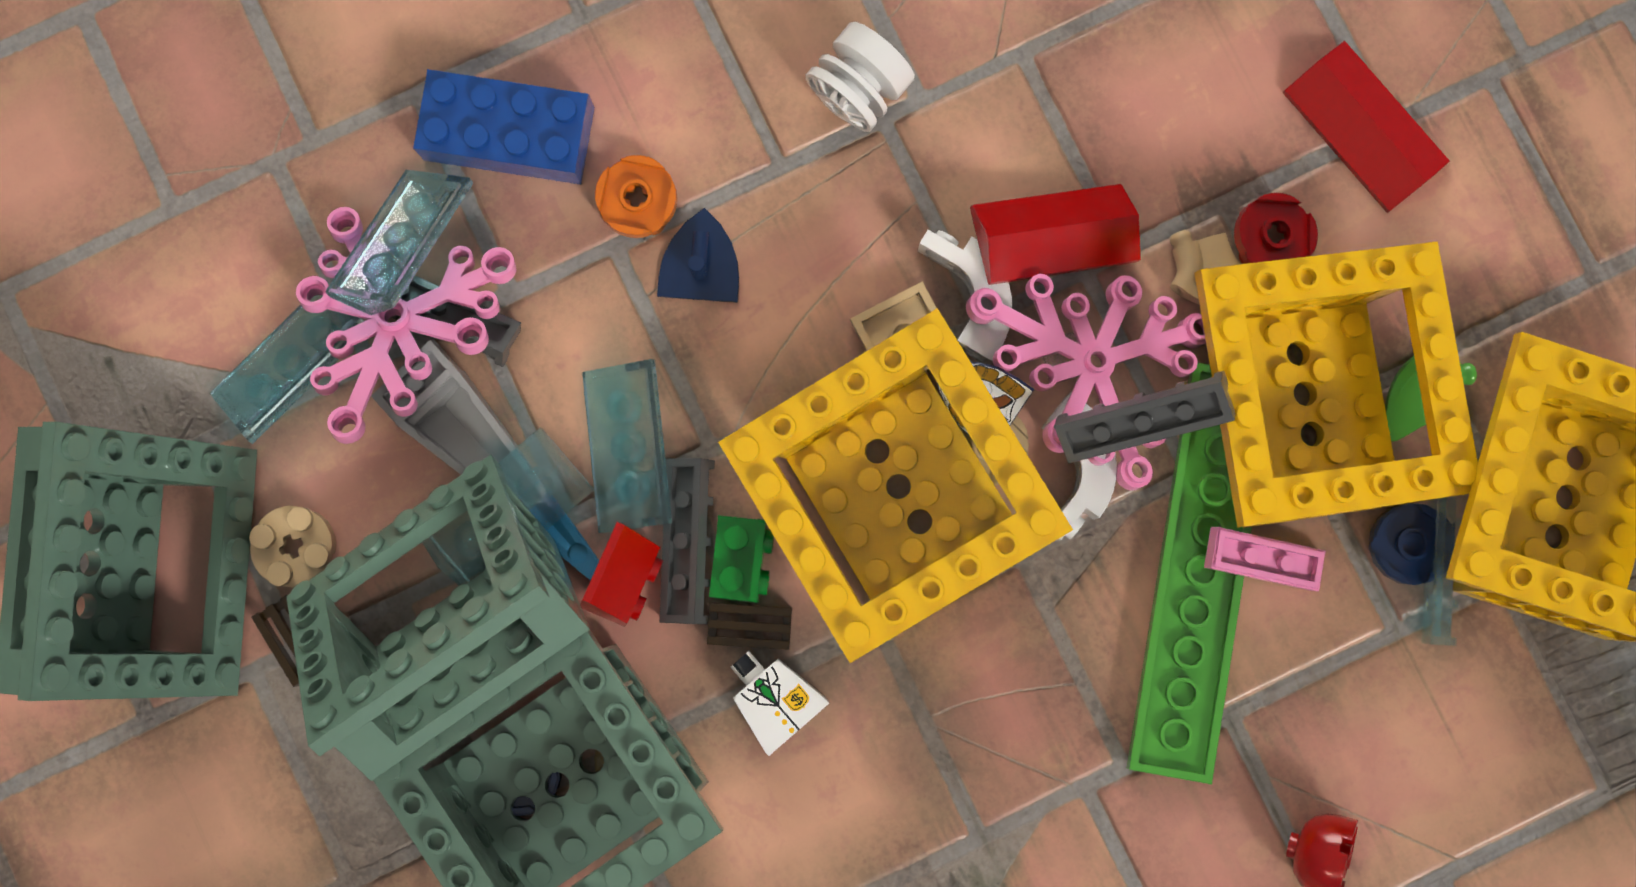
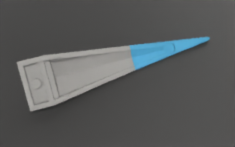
(464, 429)

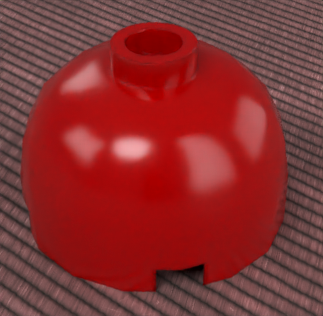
(1323, 850)

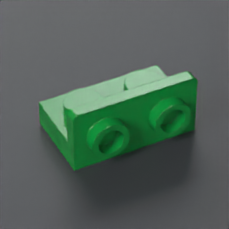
(739, 559)

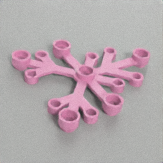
(1051, 339)
(375, 360)

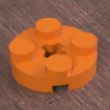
(623, 178)

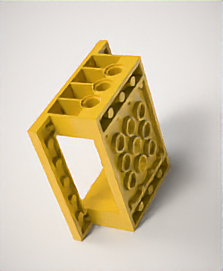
(1322, 308)
(1543, 408)
(825, 443)

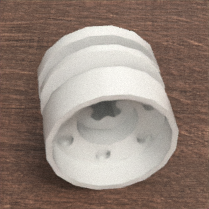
(861, 75)

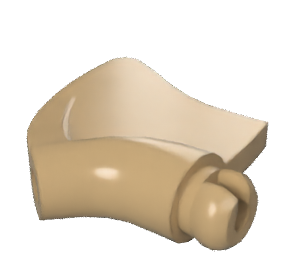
(1197, 255)

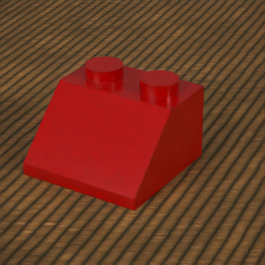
(621, 575)

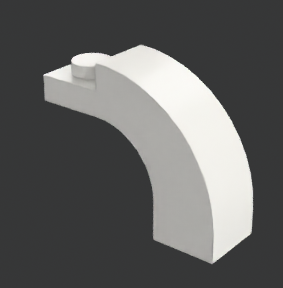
(976, 339)
(1092, 486)

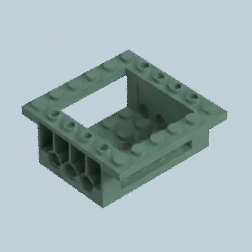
(106, 649)
(453, 656)
(464, 806)

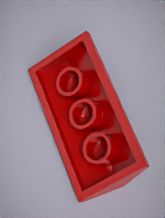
(1366, 126)
(1057, 233)

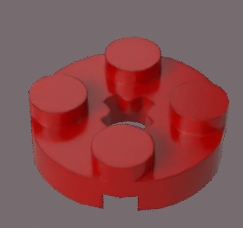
(1291, 219)

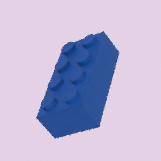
(504, 126)

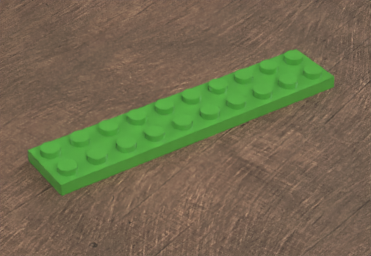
(1189, 620)

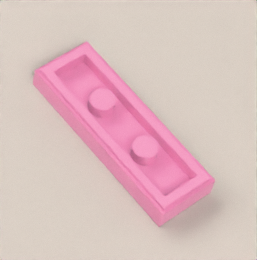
(1264, 559)

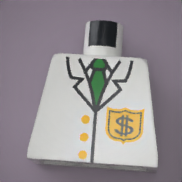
(775, 700)

